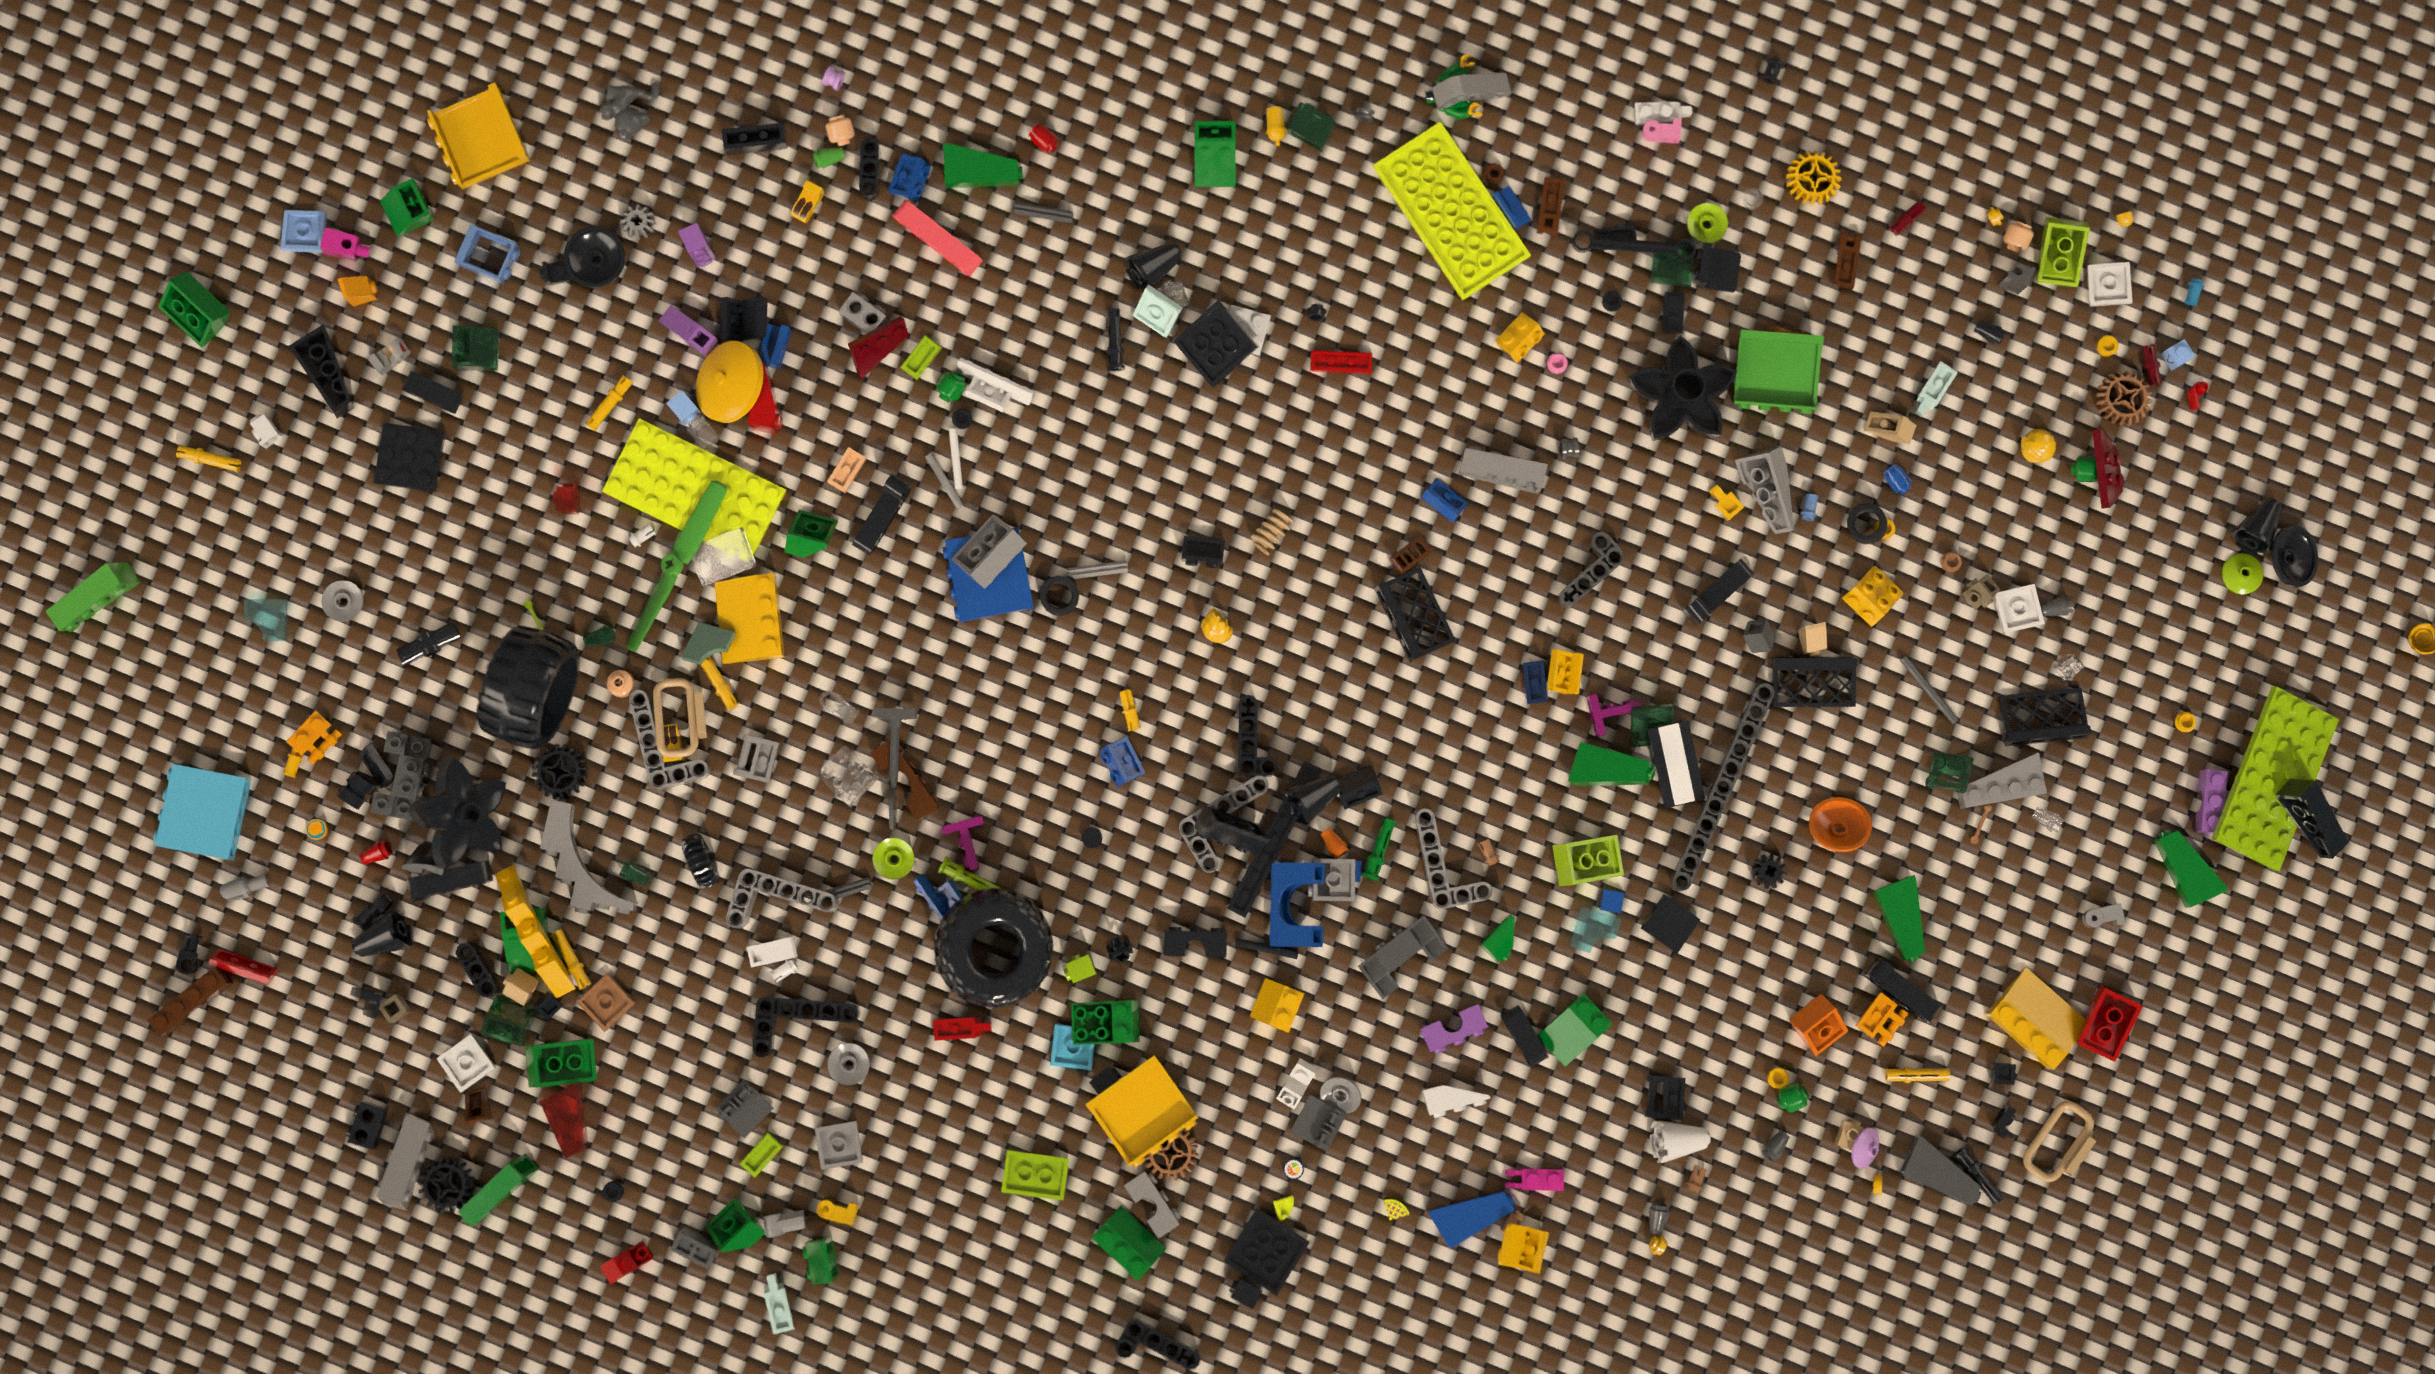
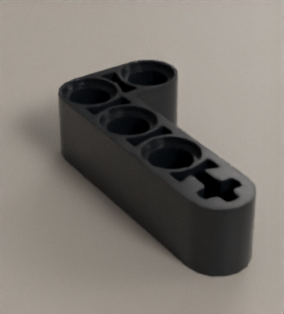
(882, 514)
(1718, 592)
(1251, 736)
(453, 879)
(1903, 991)
(1160, 1347)

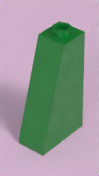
(978, 169)
(1605, 767)
(2187, 869)
(1902, 916)
(498, 1189)

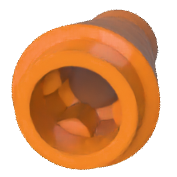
(1334, 844)

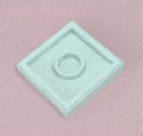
(1157, 311)

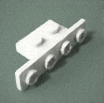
(990, 387)

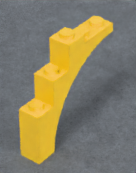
(531, 933)

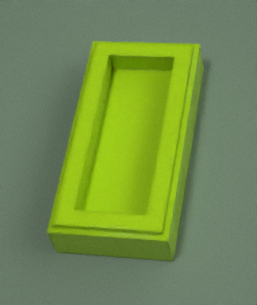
(921, 357)
(761, 1154)

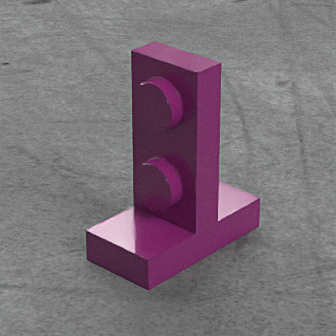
(1608, 711)
(965, 839)

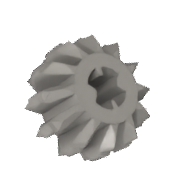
(630, 226)

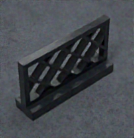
(1397, 617)
(1814, 663)
(2046, 734)

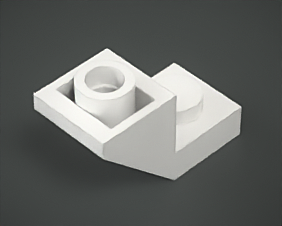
(772, 952)
(1297, 1083)

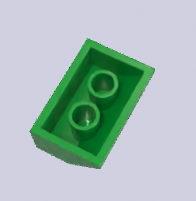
(193, 308)
(1129, 1243)

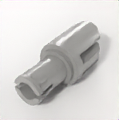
(243, 888)

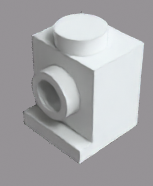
(265, 430)

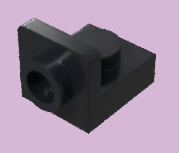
(554, 273)
(2004, 1117)

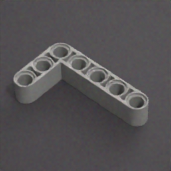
(650, 750)
(1234, 804)
(1439, 868)
(778, 891)

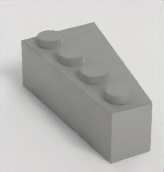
(1503, 470)

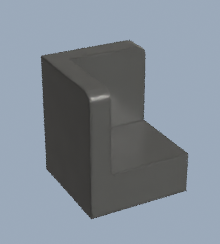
(1759, 636)

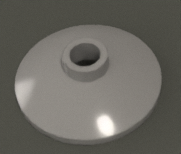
(332, 600)
(837, 1064)
(1344, 1102)

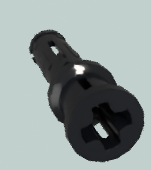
(1115, 349)
(1973, 1165)

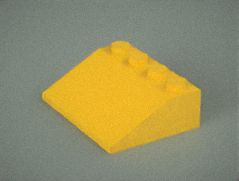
(753, 612)
(2037, 1019)

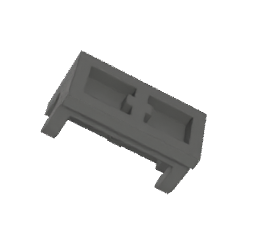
(2017, 282)
(695, 1247)

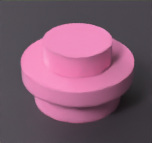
(1557, 363)

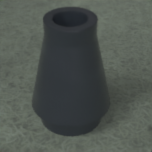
(1990, 332)

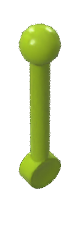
(528, 604)

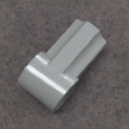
(780, 1223)

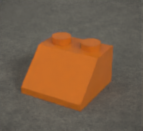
(1818, 1024)

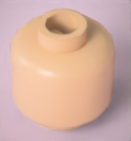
(840, 130)
(2018, 236)
(623, 689)

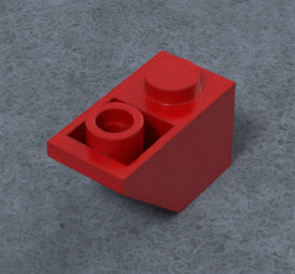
(626, 1262)

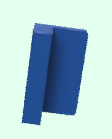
(1511, 208)
(774, 345)

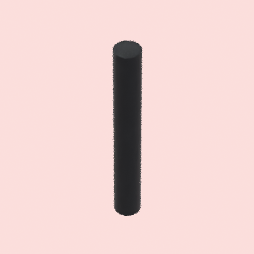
(1267, 948)

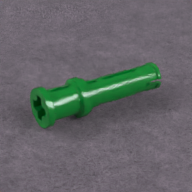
(1376, 859)

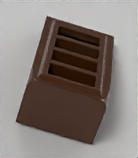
(1398, 566)

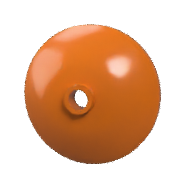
(1843, 816)

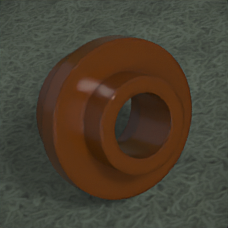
(1494, 167)

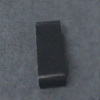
(869, 159)
(432, 392)
(468, 965)
(1524, 1036)

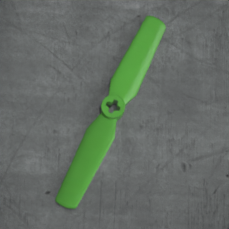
(683, 551)

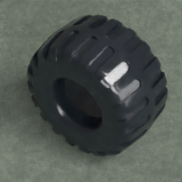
(528, 687)
(961, 926)

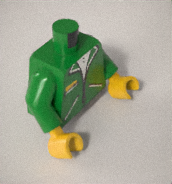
(1461, 109)

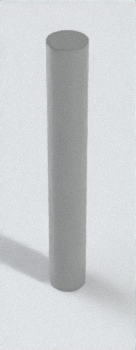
(944, 481)

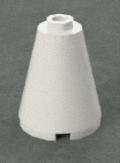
(1676, 1140)

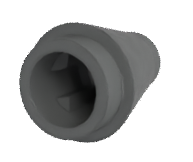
(2057, 607)
(1775, 1146)
(1658, 1216)

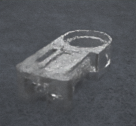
(840, 708)

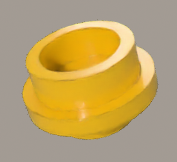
(1994, 216)
(2185, 722)
(1658, 1244)

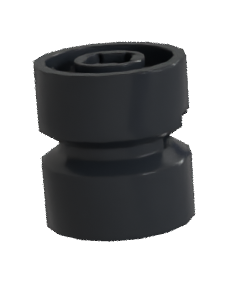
(355, 790)

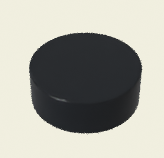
(1092, 837)

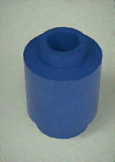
(1897, 479)

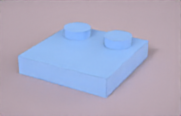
(303, 230)

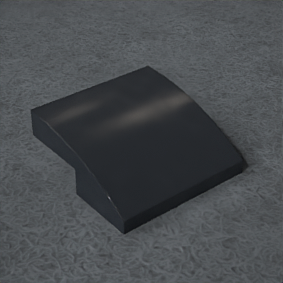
(422, 860)
(1670, 923)

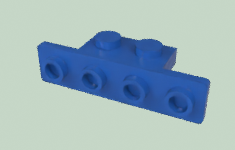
(939, 899)

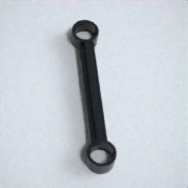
(1633, 245)

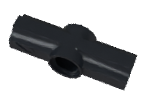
(428, 643)

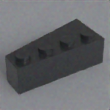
(321, 365)
(2313, 816)

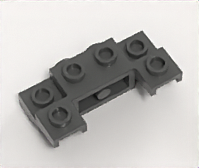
(409, 775)
(1398, 950)

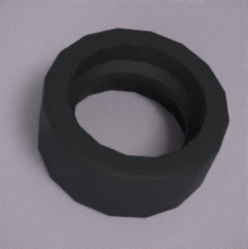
(1867, 539)
(1059, 580)

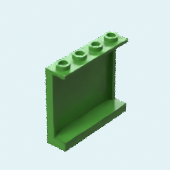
(1777, 370)

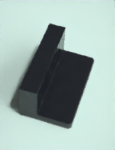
(1359, 787)
(372, 1001)

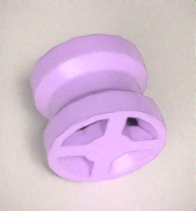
(833, 78)

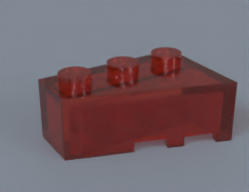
(567, 1119)

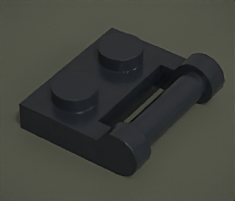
(1672, 1097)

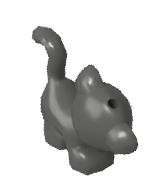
(627, 119)

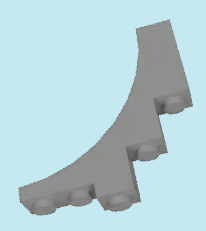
(559, 838)

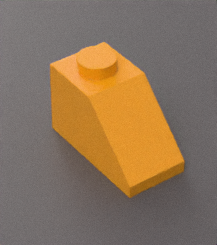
(358, 289)

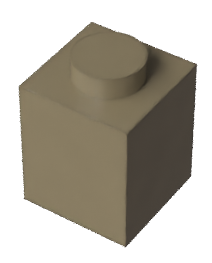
(395, 1008)

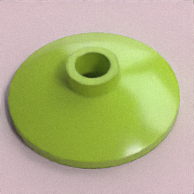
(1707, 213)
(2233, 576)
(882, 857)

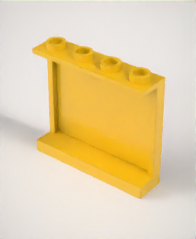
(478, 137)
(1142, 1111)

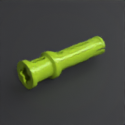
(959, 873)

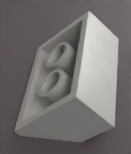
(989, 551)

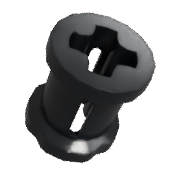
(1774, 64)

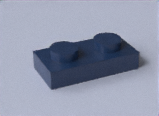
(1535, 682)

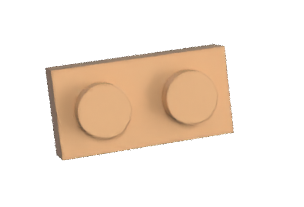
(846, 470)

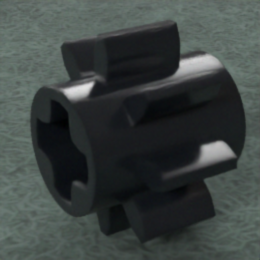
(1119, 949)

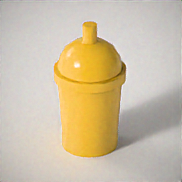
(1275, 124)

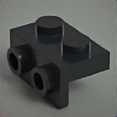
(1203, 551)

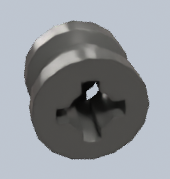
(1569, 448)

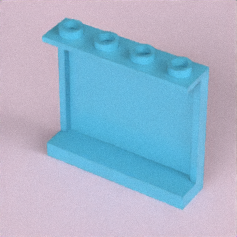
(202, 812)

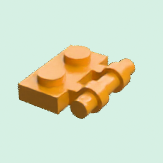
(308, 733)
(1876, 1016)

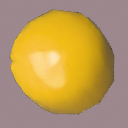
(2422, 638)

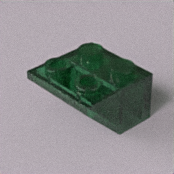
(1312, 126)
(474, 348)
(508, 1021)

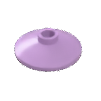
(1865, 1147)

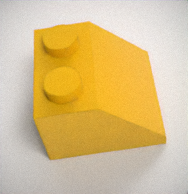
(1276, 1005)

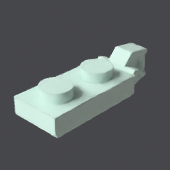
(1935, 388)
(778, 1305)

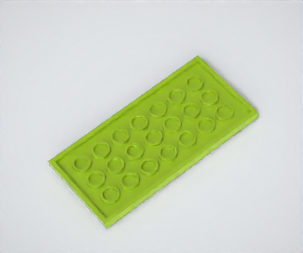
(2284, 746)

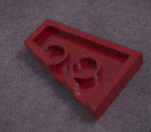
(876, 345)

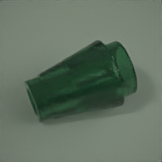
(601, 637)
(634, 873)

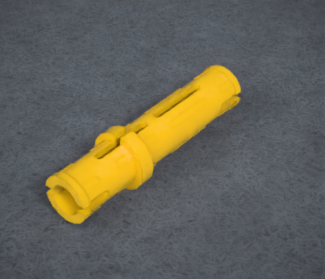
(609, 402)
(200, 456)
(722, 689)
(570, 959)
(1908, 1075)

